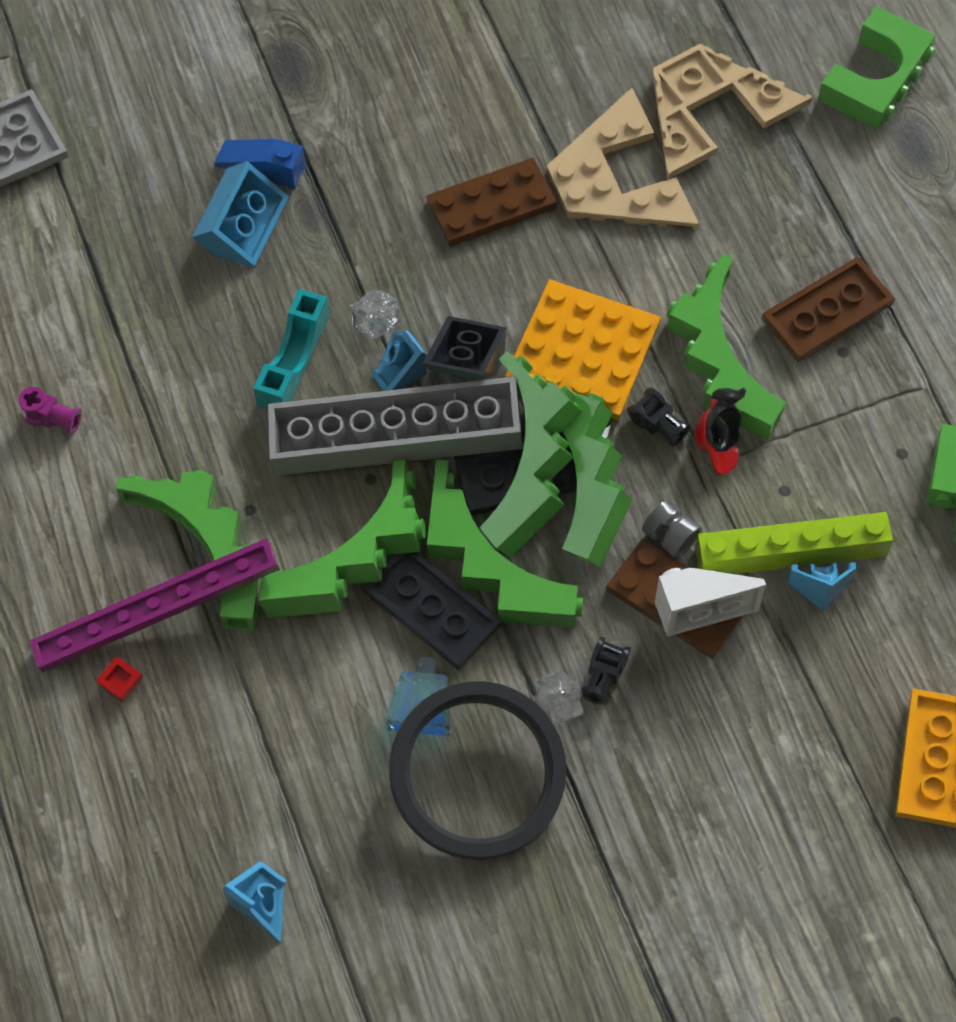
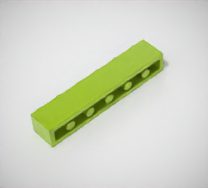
(795, 543)

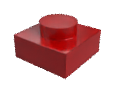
(119, 679)

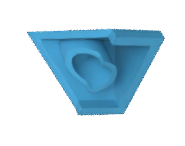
(400, 362)
(822, 584)
(259, 897)

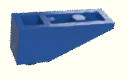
(274, 158)

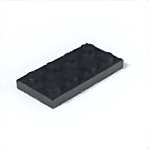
(488, 477)
(433, 607)

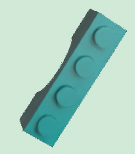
(303, 330)

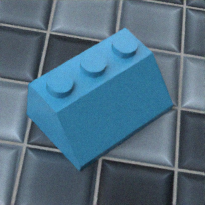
(240, 215)

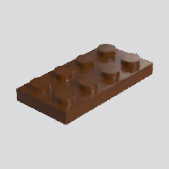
(491, 201)
(828, 309)
(637, 586)

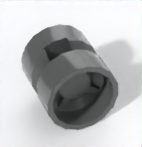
(672, 529)

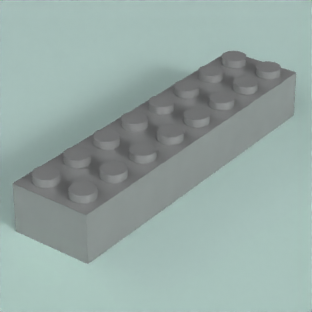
(395, 426)

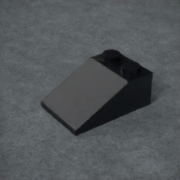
(467, 349)

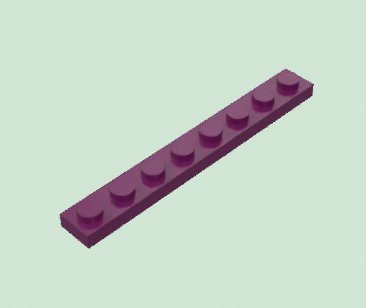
(154, 605)

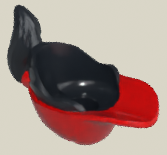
(719, 429)

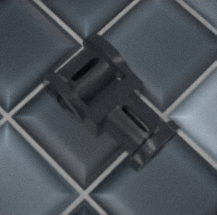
(656, 415)
(605, 666)

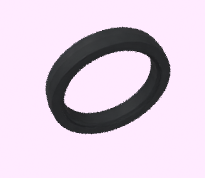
(531, 716)

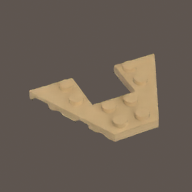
(698, 78)
(587, 183)

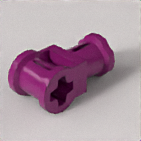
(45, 411)

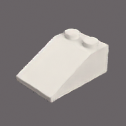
(704, 597)

